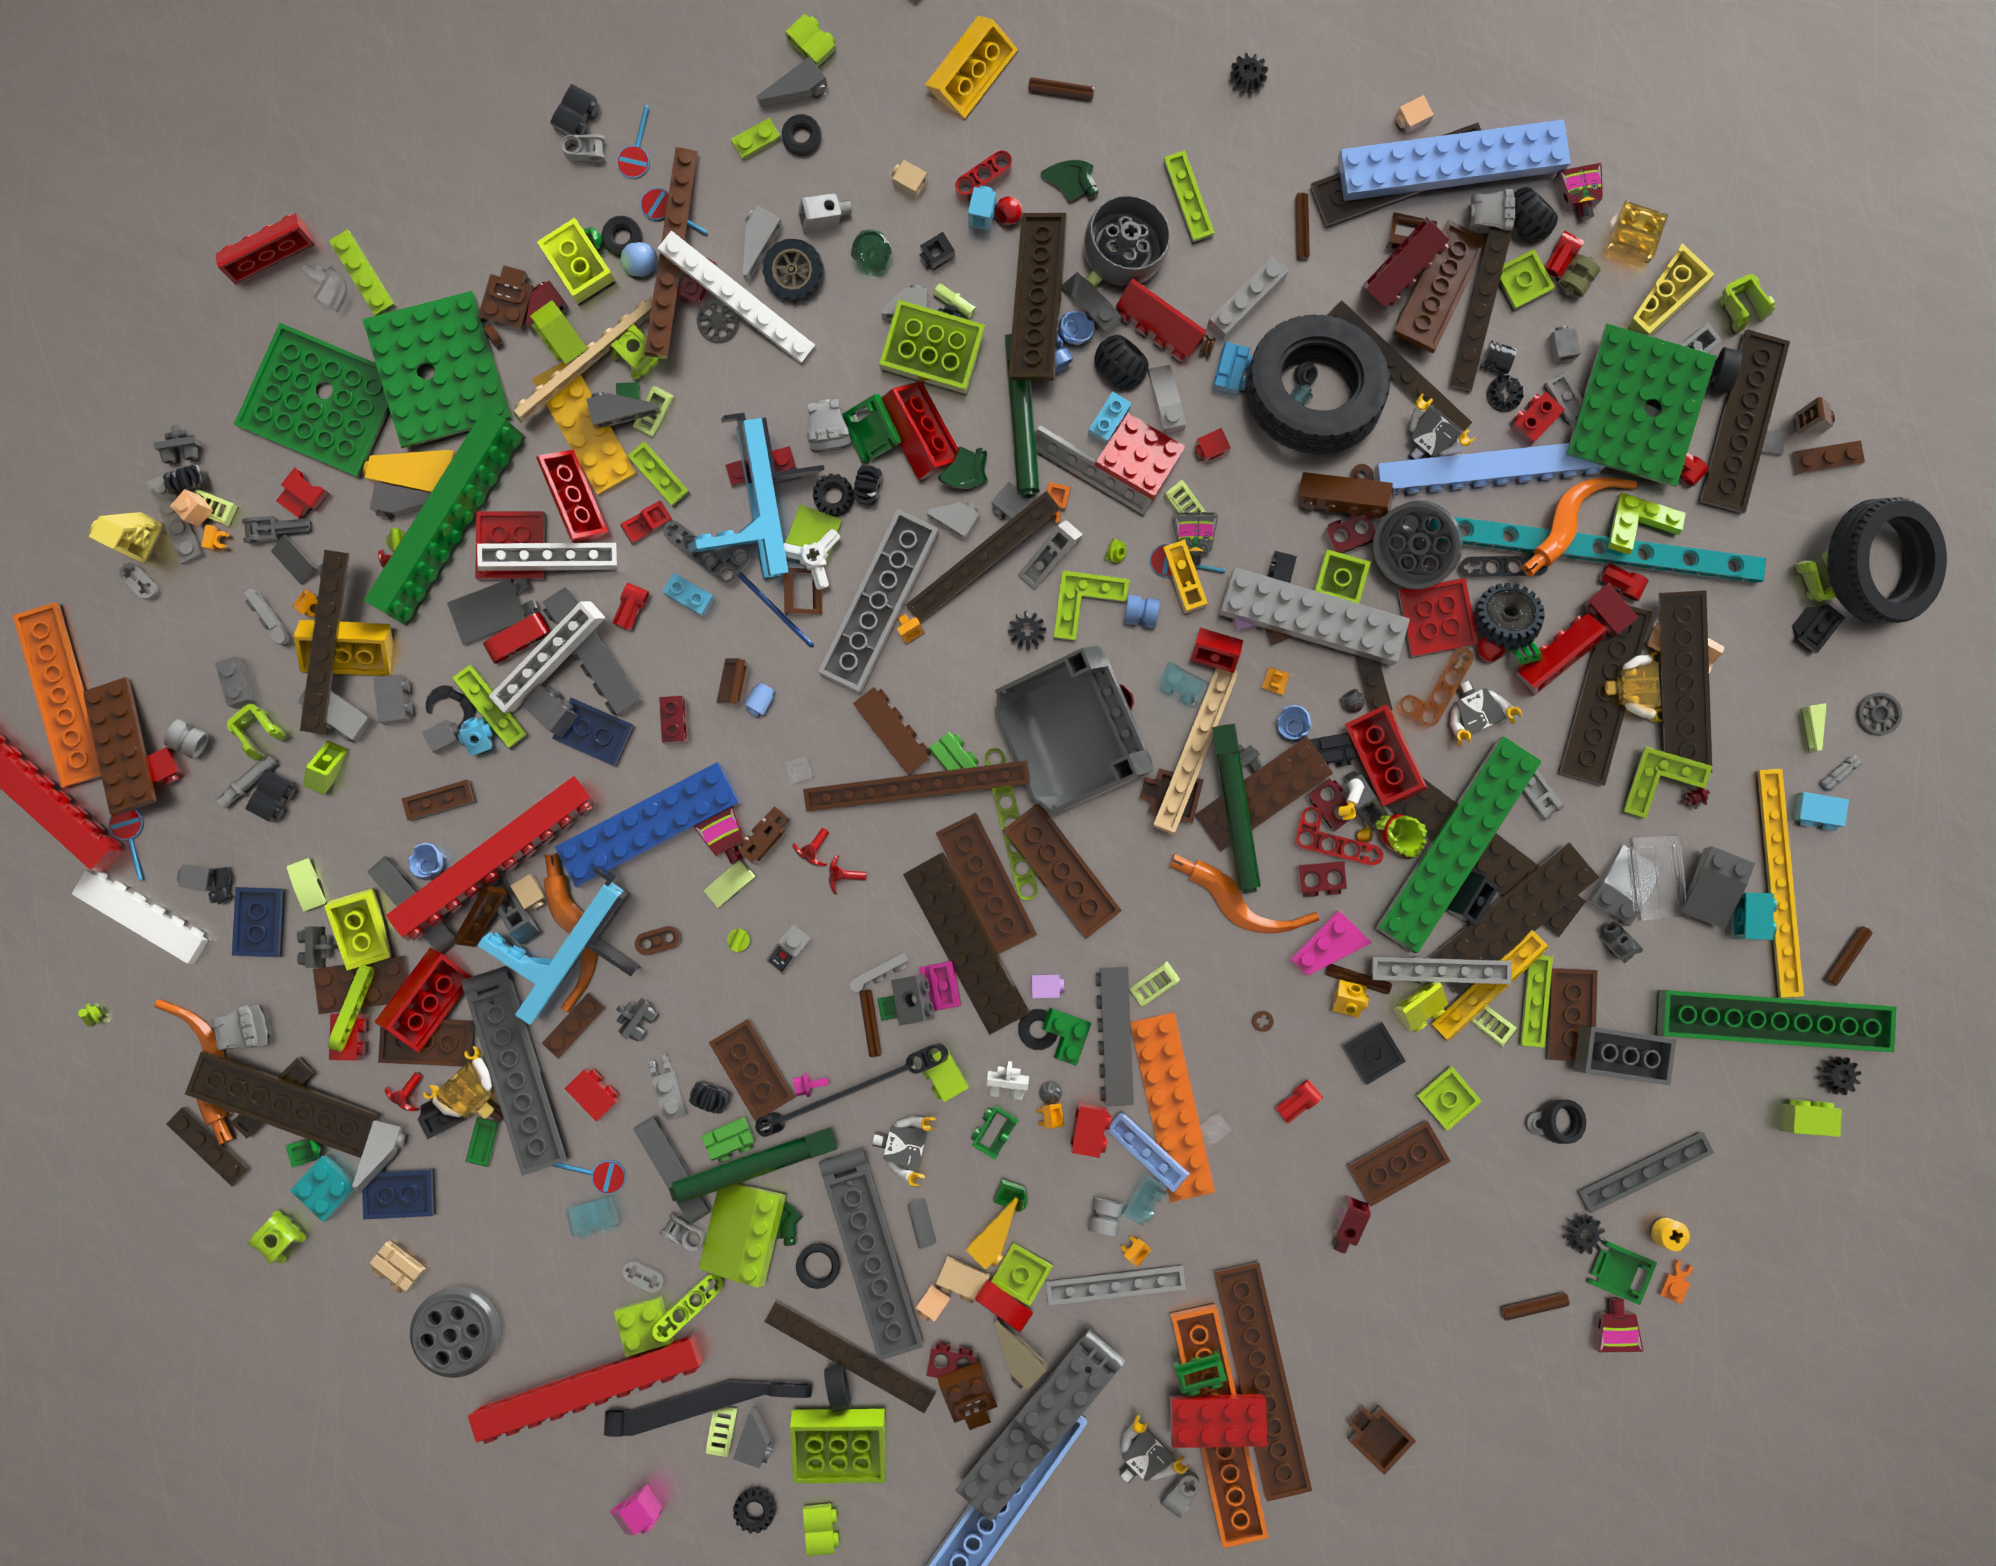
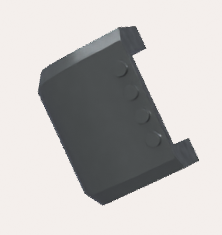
(1072, 730)

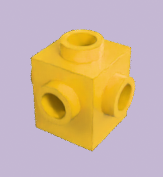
(1350, 998)

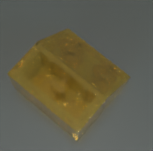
(1636, 232)

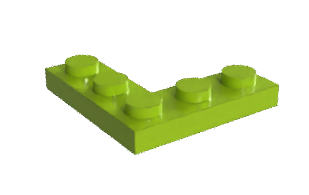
(1633, 510)
(1079, 585)
(1656, 764)

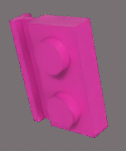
(943, 985)

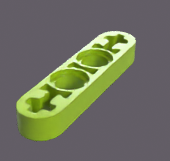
(351, 1008)
(688, 1310)

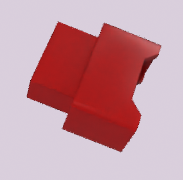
(299, 494)

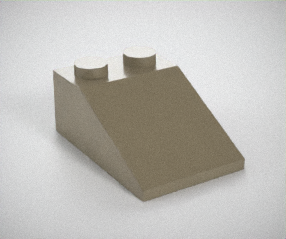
(1022, 1361)

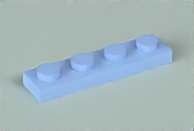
(1147, 1152)

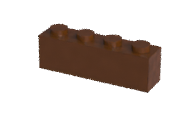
(1345, 494)
(891, 730)

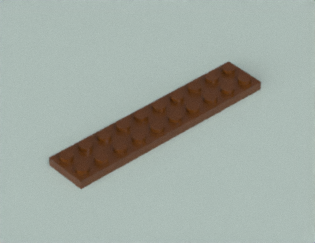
(1262, 1372)

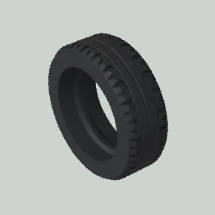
(1923, 566)

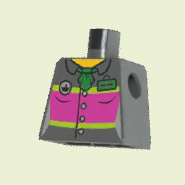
(1197, 530)

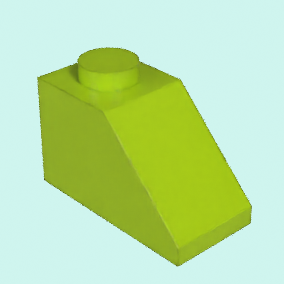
(324, 767)

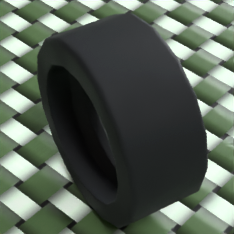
(1726, 369)
(1549, 1126)
(800, 1269)
(837, 1388)

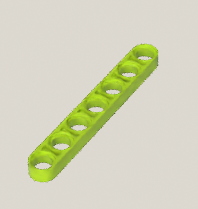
(1004, 814)

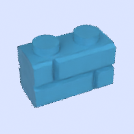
(1231, 368)

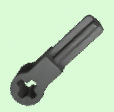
(267, 528)

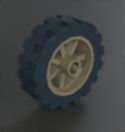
(801, 248)

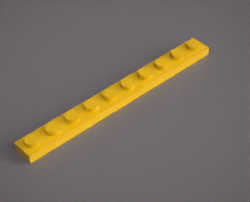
(1780, 882)

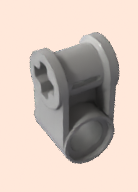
(585, 148)
(681, 1232)
(1178, 1496)

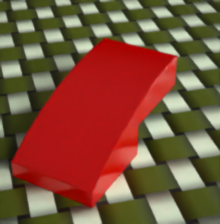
(646, 522)

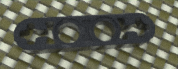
(1503, 569)

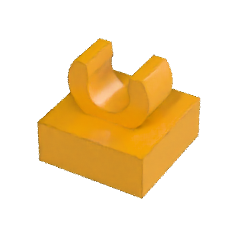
(211, 538)
(304, 602)
(910, 629)
(1275, 681)
(1052, 1116)
(1137, 1251)

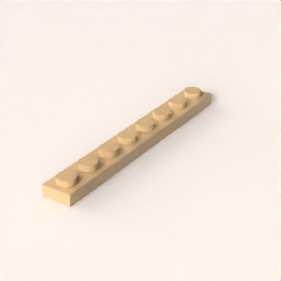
(578, 365)
(1195, 751)

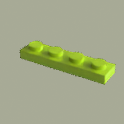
(1188, 196)
(361, 273)
(478, 694)
(1536, 1002)

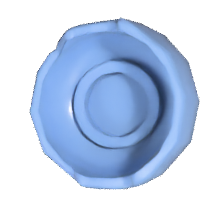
(638, 259)
(1076, 327)
(1294, 723)
(425, 861)

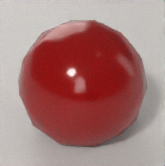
(1008, 210)
(1488, 651)

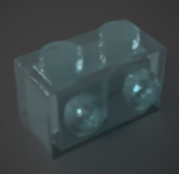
(1183, 684)
(1143, 1199)
(592, 1216)

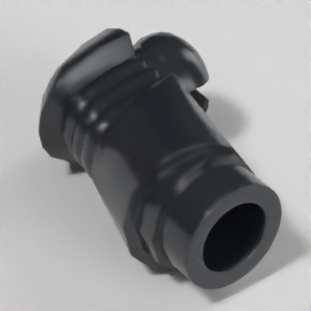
(222, 883)

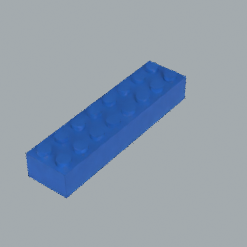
(647, 825)

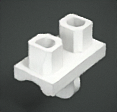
(1007, 1078)

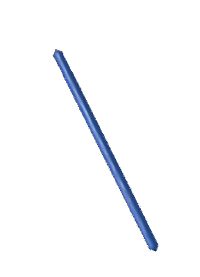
(776, 610)

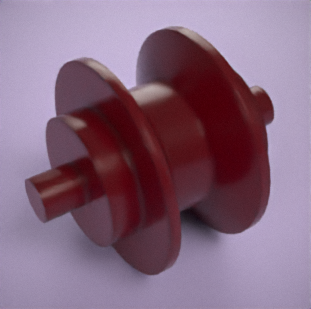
(1696, 796)

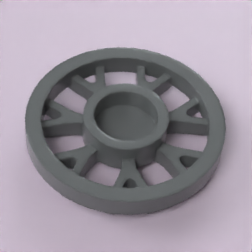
(717, 321)
(1880, 713)

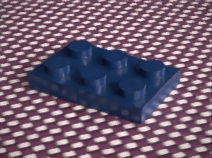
(596, 733)
(257, 922)
(399, 1195)

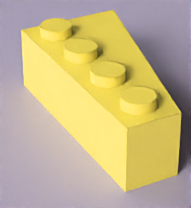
(1672, 292)
(127, 533)

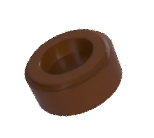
(492, 335)

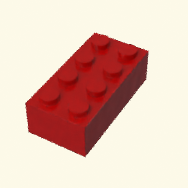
(1089, 1130)
(1218, 1420)

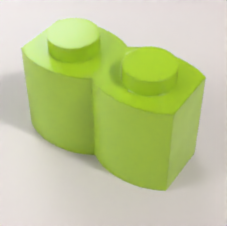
(810, 39)
(819, 1529)

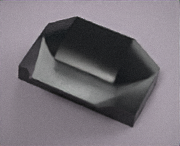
(1817, 625)
(434, 1121)

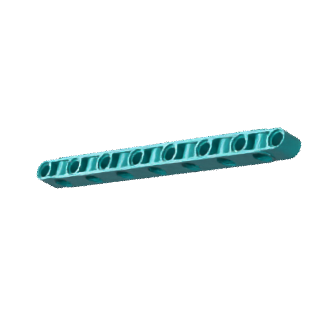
(1659, 556)

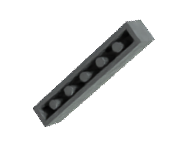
(596, 659)
(1116, 1036)

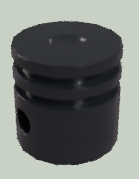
(1499, 357)

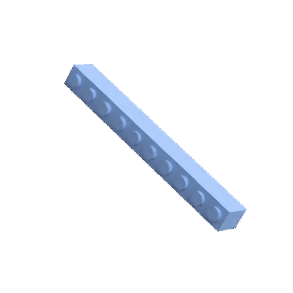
(1483, 468)

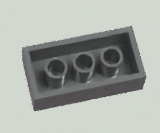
(1624, 1055)

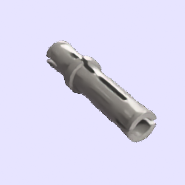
(242, 784)

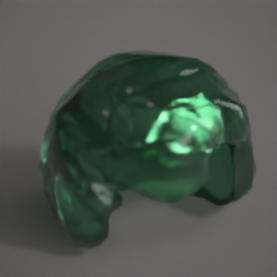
(871, 250)

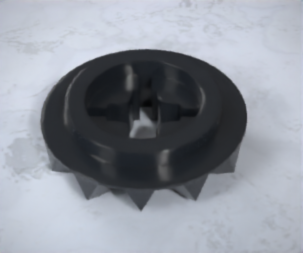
(1497, 398)

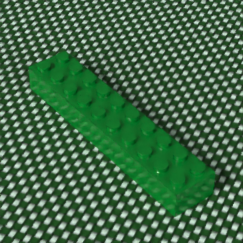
(444, 516)
(1458, 844)
(1776, 1021)

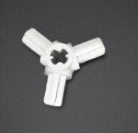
(816, 567)

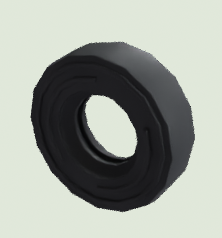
(797, 121)
(614, 224)
(1027, 1038)

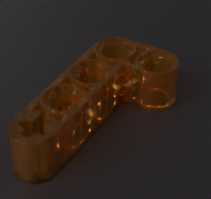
(1440, 686)

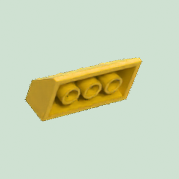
(971, 66)
(359, 651)

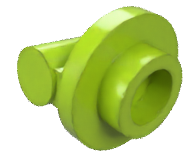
(394, 538)
(1115, 551)
(738, 940)
(90, 1015)

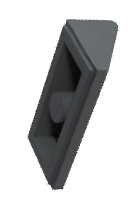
(293, 559)
(921, 1223)

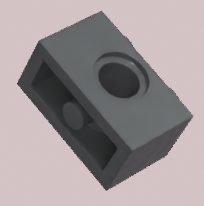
(906, 1009)

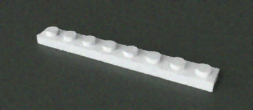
(735, 297)

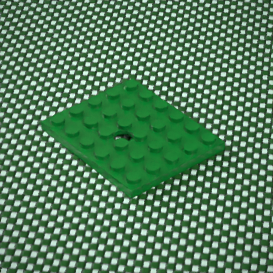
(465, 375)
(289, 412)
(1612, 417)

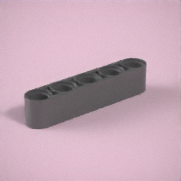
(399, 889)
(669, 1164)

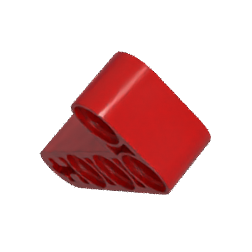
(1339, 843)

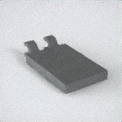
(490, 610)

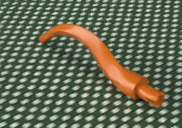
(1565, 521)
(1230, 898)
(567, 915)
(211, 1114)

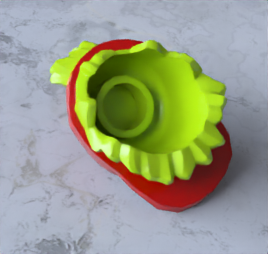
(1402, 834)

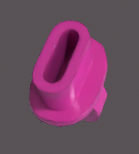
(803, 1085)

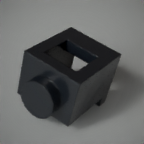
(938, 243)
(1283, 567)

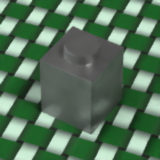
(1564, 344)
(442, 736)
(195, 877)

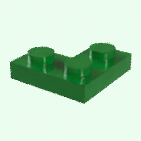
(1072, 1033)

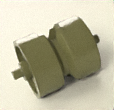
(1580, 274)

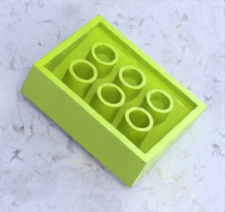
(932, 346)
(742, 1234)
(838, 1446)

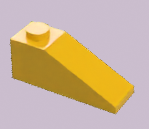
(1185, 577)
(991, 1241)

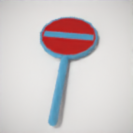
(634, 160)
(654, 205)
(1160, 565)
(126, 827)
(607, 1176)

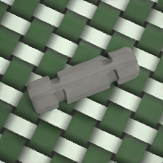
(1841, 773)

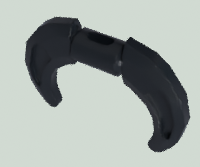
(446, 691)

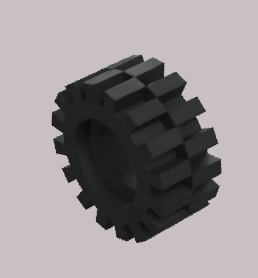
(833, 481)
(760, 1497)

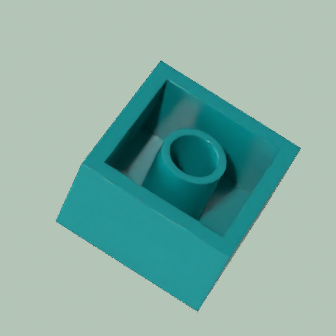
(1755, 917)
(324, 1188)

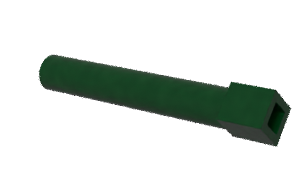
(1023, 432)
(1236, 807)
(753, 1166)

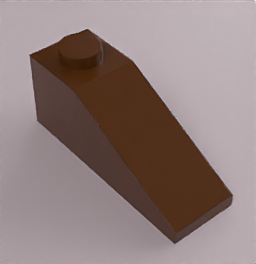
(1815, 416)

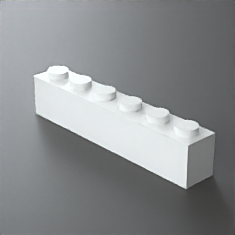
(546, 556)
(547, 656)
(140, 916)

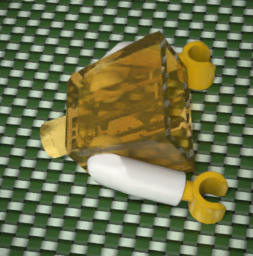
(1639, 687)
(465, 1090)

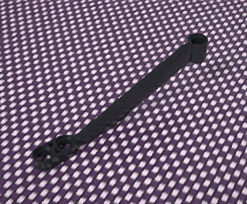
(928, 1062)
(623, 1423)

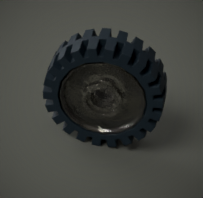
(1509, 615)

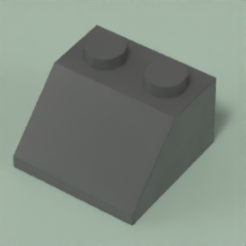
(754, 1441)

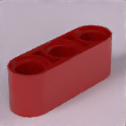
(988, 166)
(516, 638)
(1003, 1305)

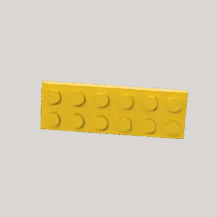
(596, 450)

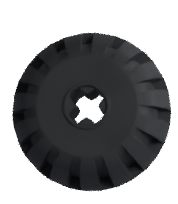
(1533, 215)
(1121, 361)

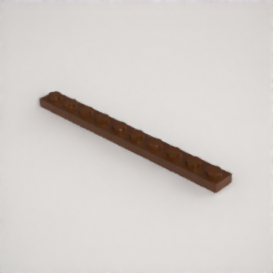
(667, 272)
(917, 785)

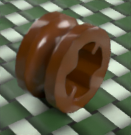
(1207, 345)
(1259, 1015)

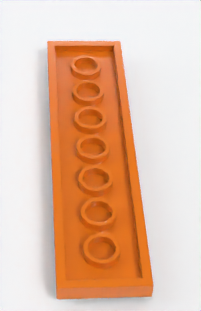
(58, 692)
(1172, 1101)

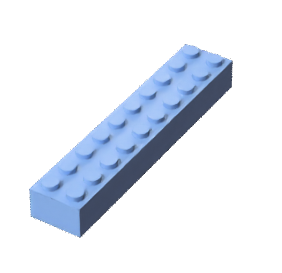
(1453, 160)
(975, 1537)

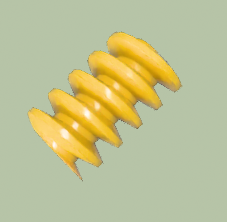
(1670, 1234)

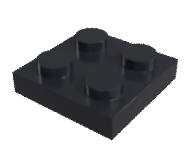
(1373, 1053)

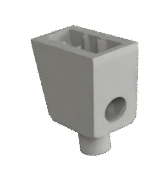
(821, 212)

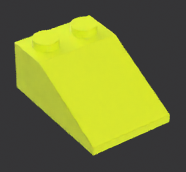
(576, 260)
(359, 928)
(1421, 1006)

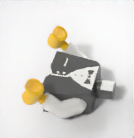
(1435, 432)
(1478, 711)
(1365, 802)
(905, 1146)
(1147, 1455)

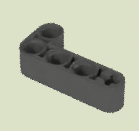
(720, 563)

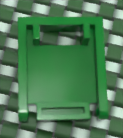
(874, 432)
(1617, 1271)

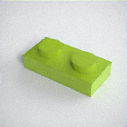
(756, 138)

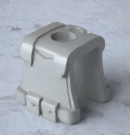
(1492, 211)
(826, 426)
(241, 1028)

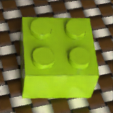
(557, 333)
(1342, 576)
(946, 1078)
(1813, 1119)
(635, 1323)

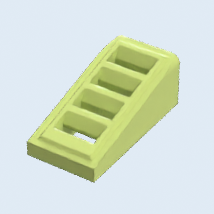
(664, 408)
(1186, 493)
(228, 512)
(1814, 725)
(1150, 977)
(1504, 1023)
(710, 1449)

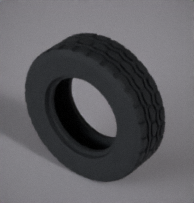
(1326, 340)

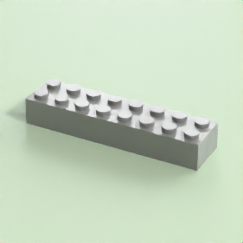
(878, 601)
(1314, 616)

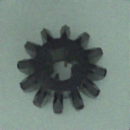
(1242, 66)
(183, 478)
(867, 484)
(1033, 625)
(1846, 1069)
(709, 1097)
(1588, 1225)

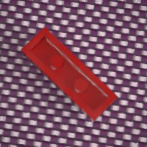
(782, 459)

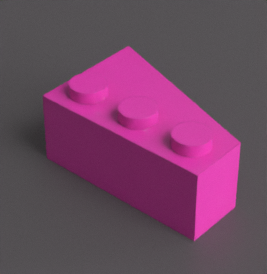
(1329, 944)
(638, 1512)

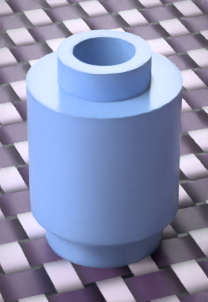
(759, 699)

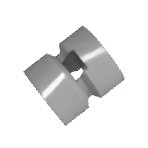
(182, 737)
(1105, 1217)

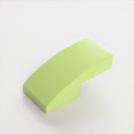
(729, 883)
(305, 884)

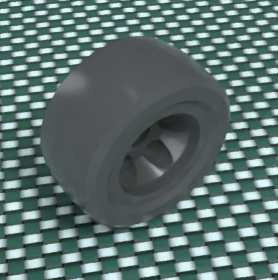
(1130, 217)

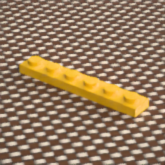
(1482, 994)

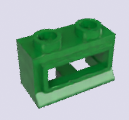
(1002, 1136)
(1197, 1364)

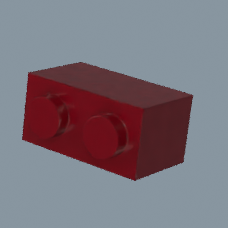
(1610, 610)

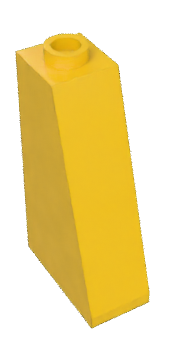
(409, 470)

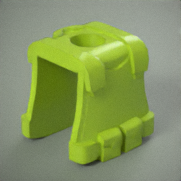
(1761, 302)
(637, 360)
(1811, 577)
(238, 724)
(284, 1230)

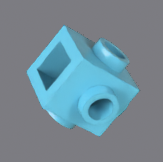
(476, 736)

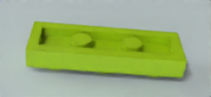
(658, 473)

